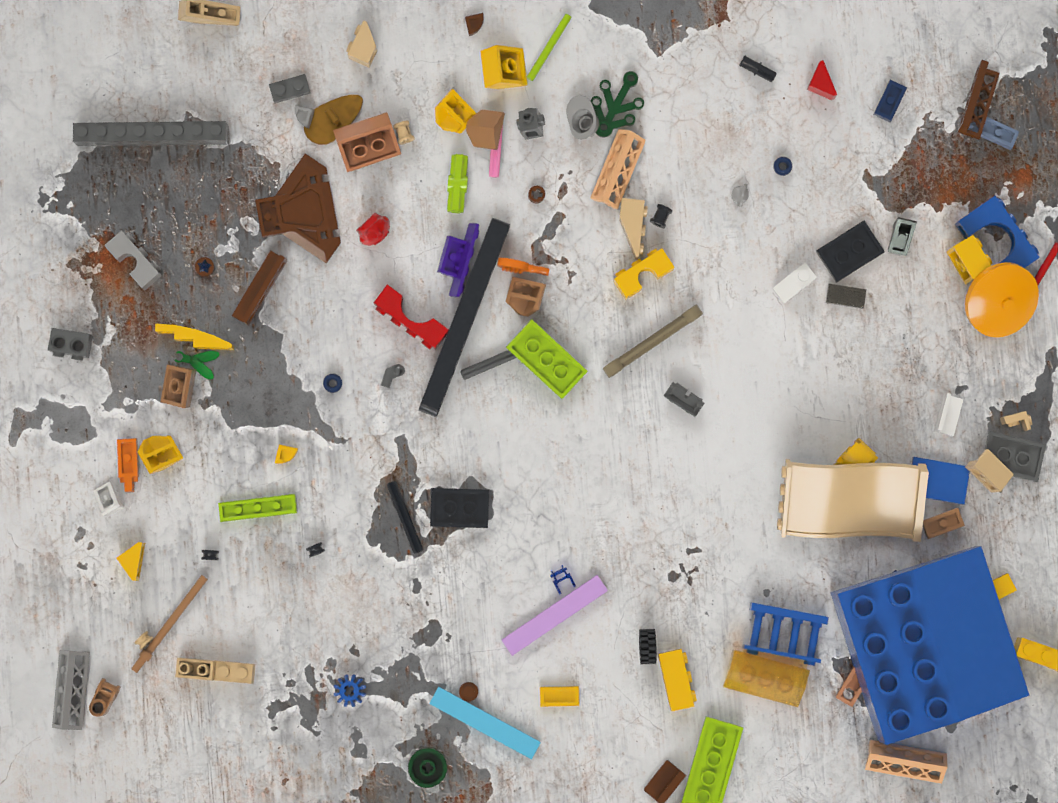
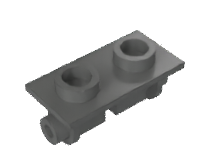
(691, 403)

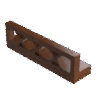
(974, 100)
(259, 288)

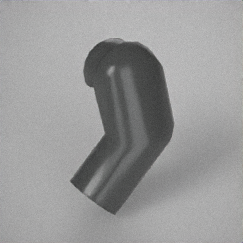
(391, 373)

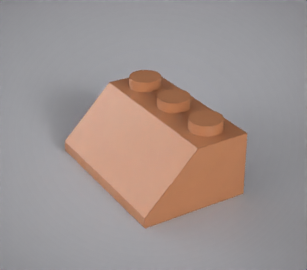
(367, 142)

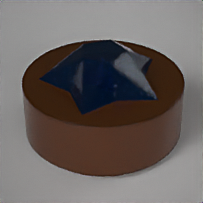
(204, 267)

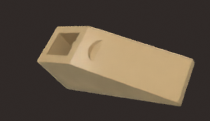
(631, 220)

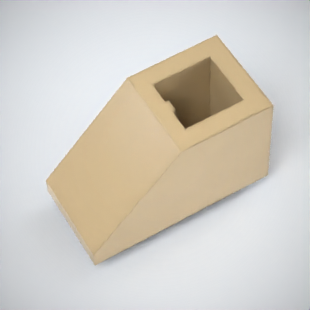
(363, 47)

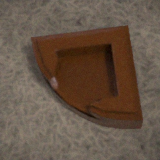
(474, 23)

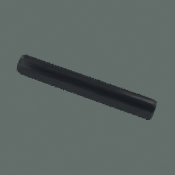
(404, 517)

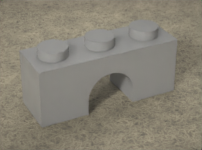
(123, 246)

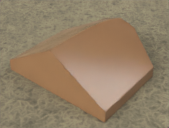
(485, 129)
(525, 296)

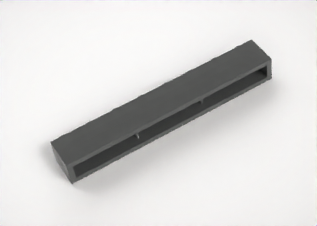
(151, 133)

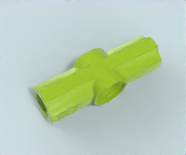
(457, 183)

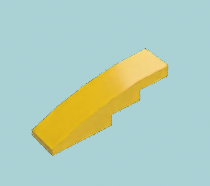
(200, 339)

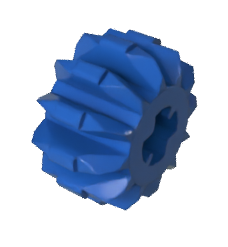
(342, 690)

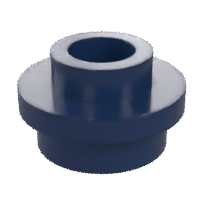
(782, 160)
(328, 378)

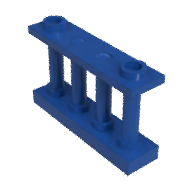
(778, 616)

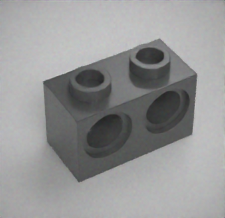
(71, 339)

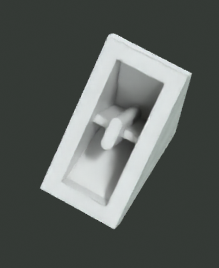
(108, 499)

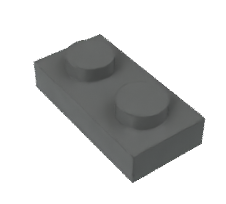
(289, 88)

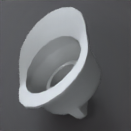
(582, 117)

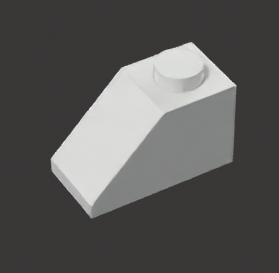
(794, 283)

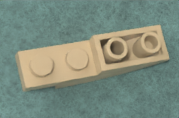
(215, 670)

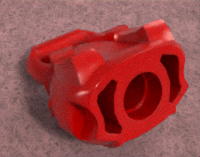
(374, 230)

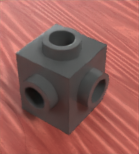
(530, 123)

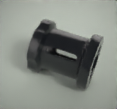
(661, 216)

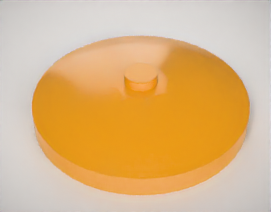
(1001, 299)

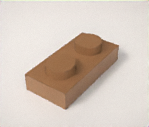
(942, 523)

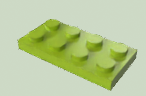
(546, 359)

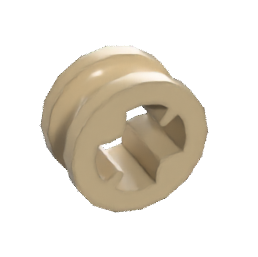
(143, 640)

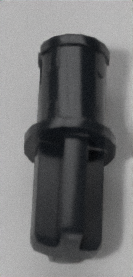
(758, 69)

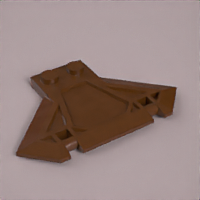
(302, 210)

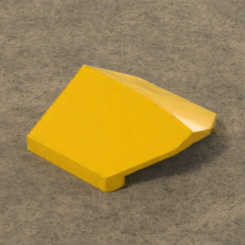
(453, 113)
(159, 453)

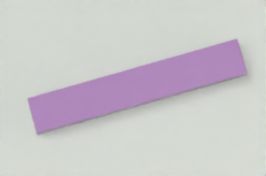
(554, 615)

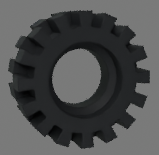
(647, 646)

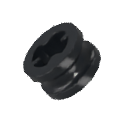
(315, 549)
(210, 555)

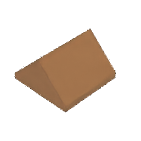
(178, 386)

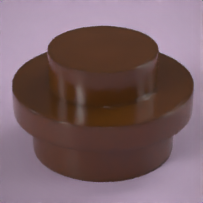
(468, 691)

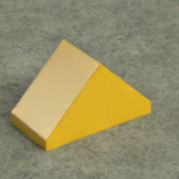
(132, 560)

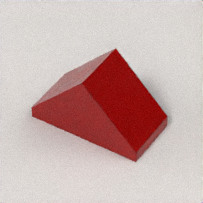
(822, 83)

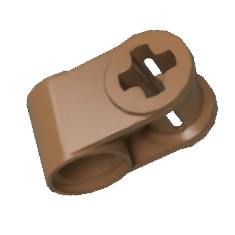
(104, 696)

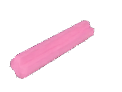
(495, 155)

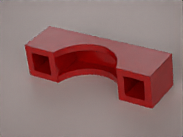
(390, 303)

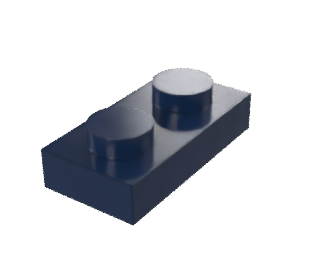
(890, 101)

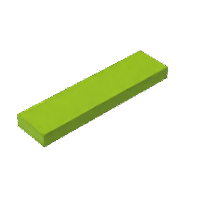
(257, 508)

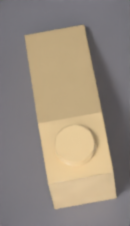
(208, 12)

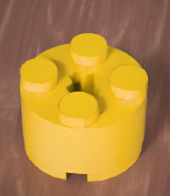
(858, 453)

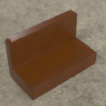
(664, 782)

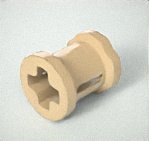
(403, 132)

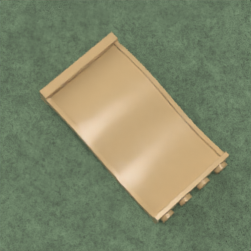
(852, 500)

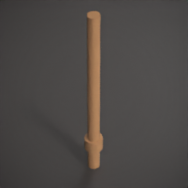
(146, 654)

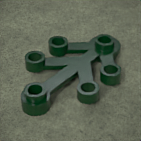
(615, 107)

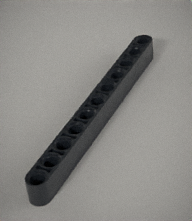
(464, 317)

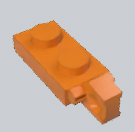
(128, 462)

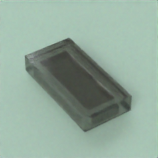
(845, 296)

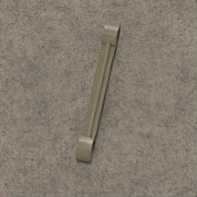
(652, 341)

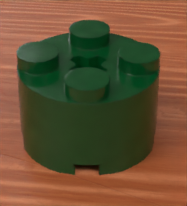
(418, 773)

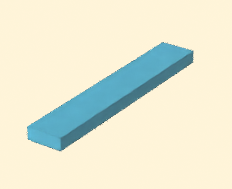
(485, 722)

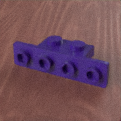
(456, 258)

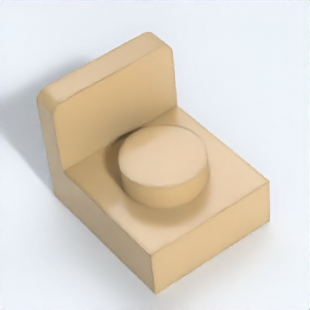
(1013, 420)

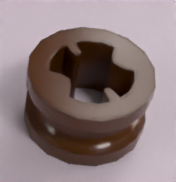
(533, 189)

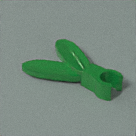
(197, 362)

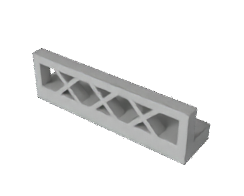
(64, 691)

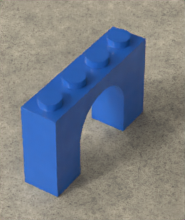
(994, 214)

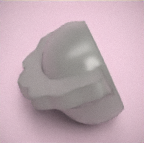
(740, 194)

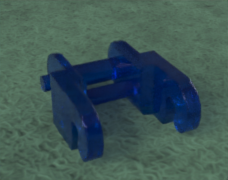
(561, 579)

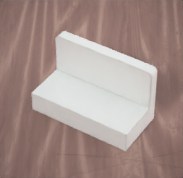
(948, 415)

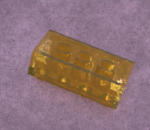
(766, 678)

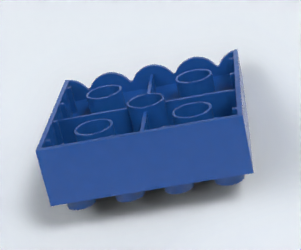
(929, 645)

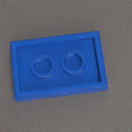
(945, 480)

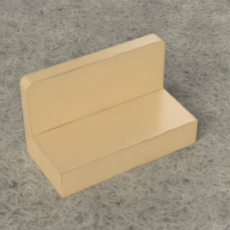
(990, 471)

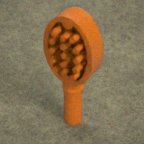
(520, 266)

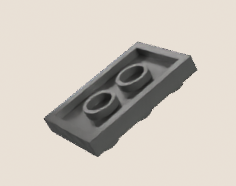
(1017, 454)

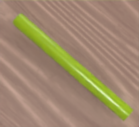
(549, 46)

